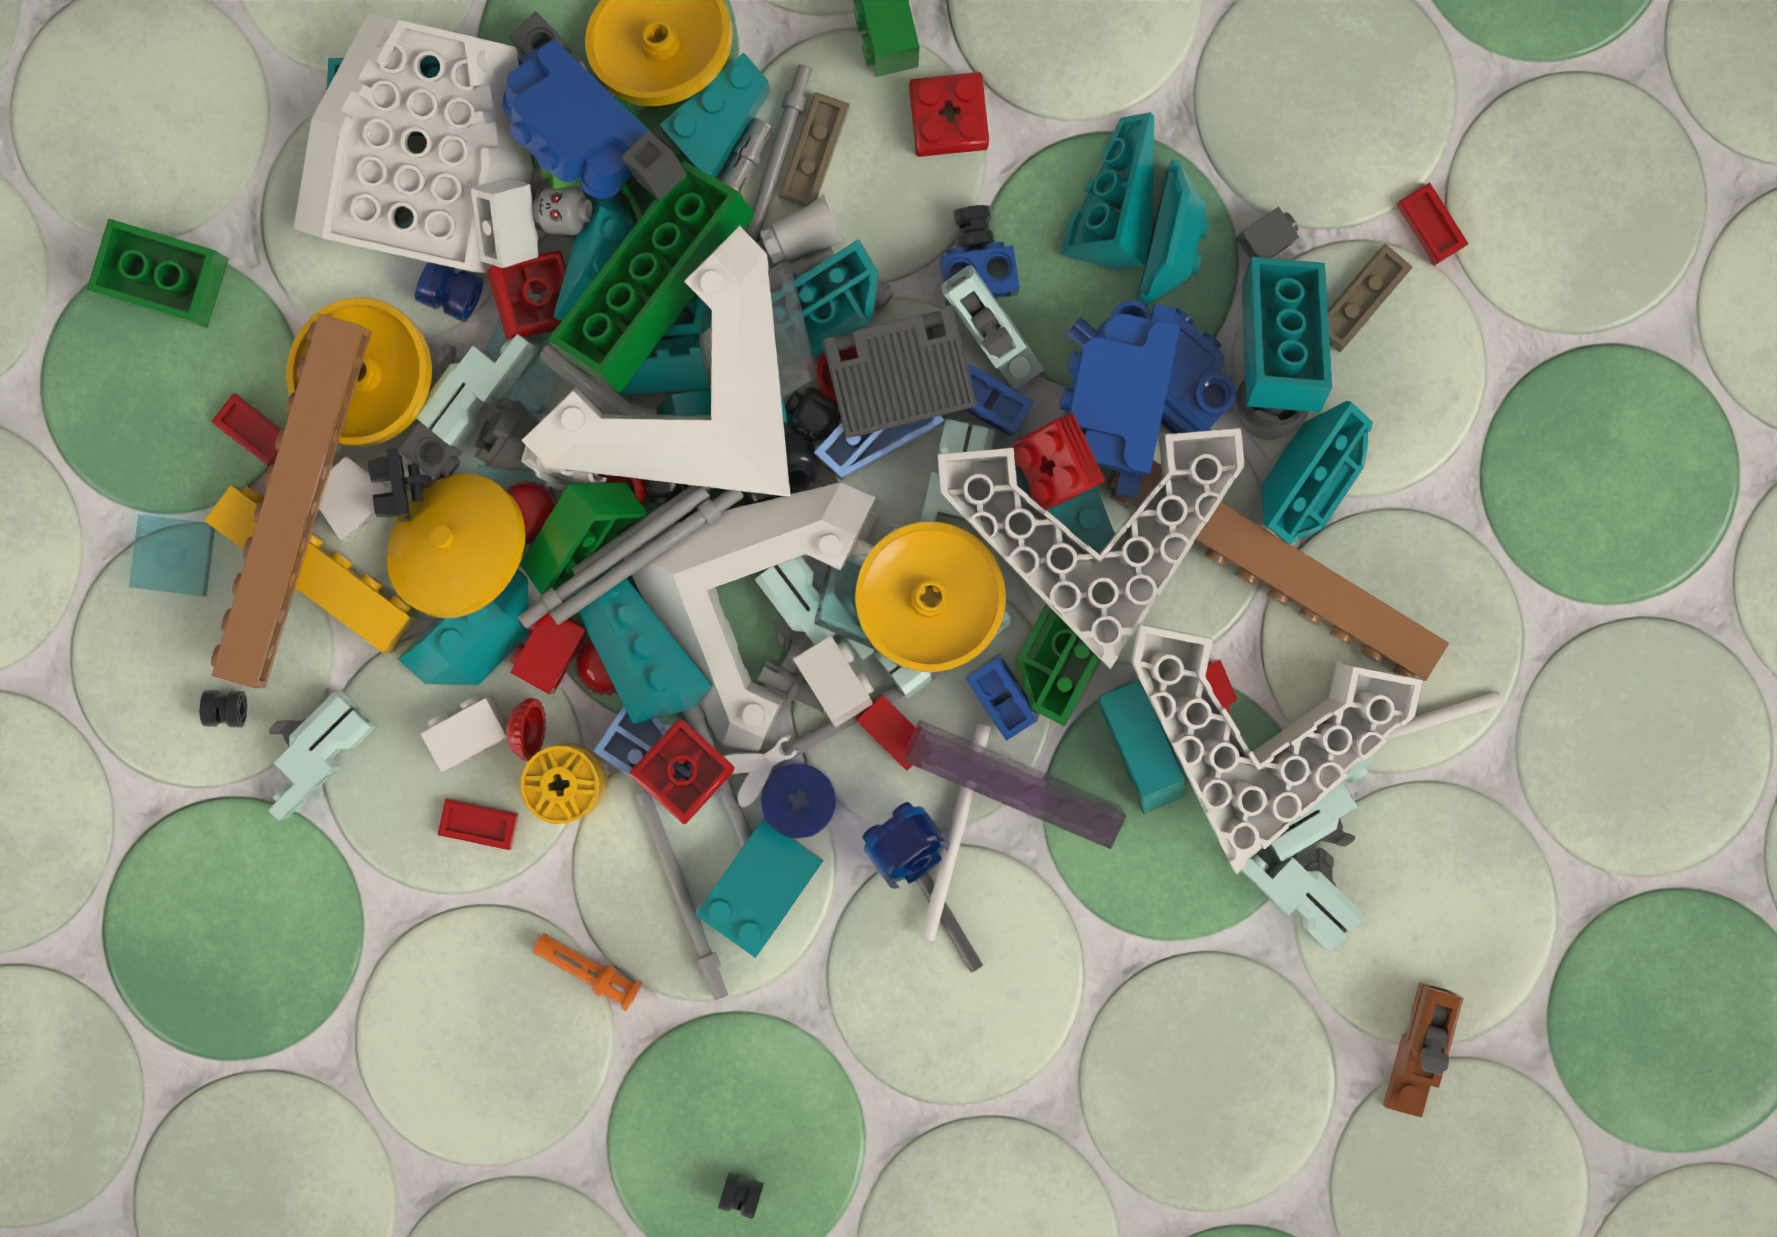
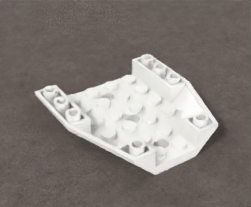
(359, 151)

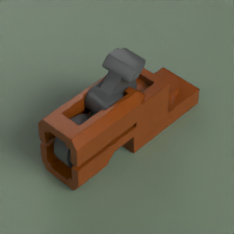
(1424, 1050)

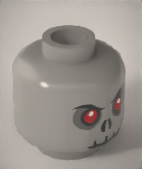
(562, 210)

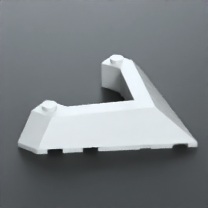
(741, 439)
(743, 541)
(1111, 591)
(1262, 791)

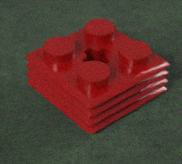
(961, 93)
(510, 289)
(1057, 462)
(682, 746)

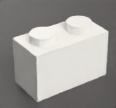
(505, 222)
(834, 681)
(466, 733)

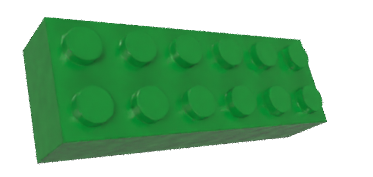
(643, 281)

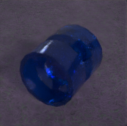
(437, 284)

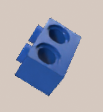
(994, 251)
(997, 403)
(1002, 696)

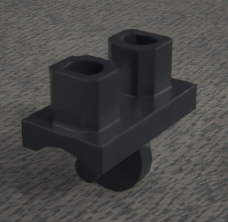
(391, 469)

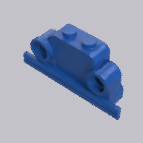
(570, 121)
(1195, 388)
(1122, 391)

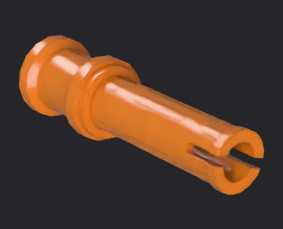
(547, 948)

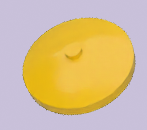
(658, 47)
(392, 375)
(456, 546)
(930, 597)

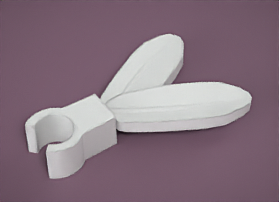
(759, 768)

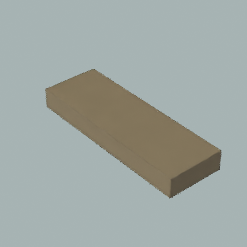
(814, 150)
(1365, 295)

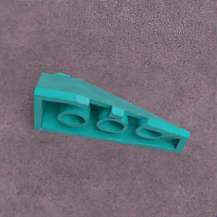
(1117, 213)

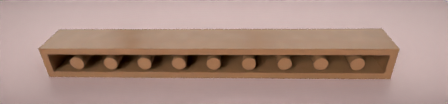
(290, 502)
(1310, 586)

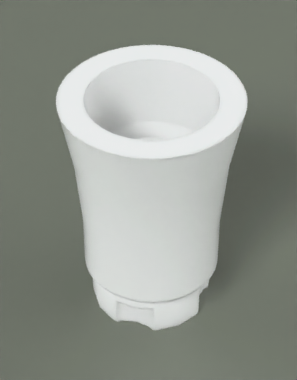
(802, 232)

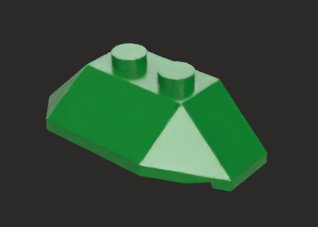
(1055, 667)

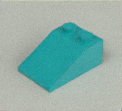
(759, 888)

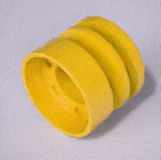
(574, 764)

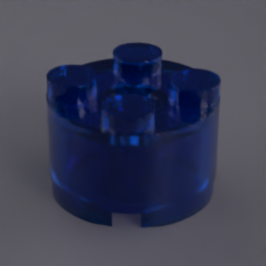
(779, 809)
(905, 845)

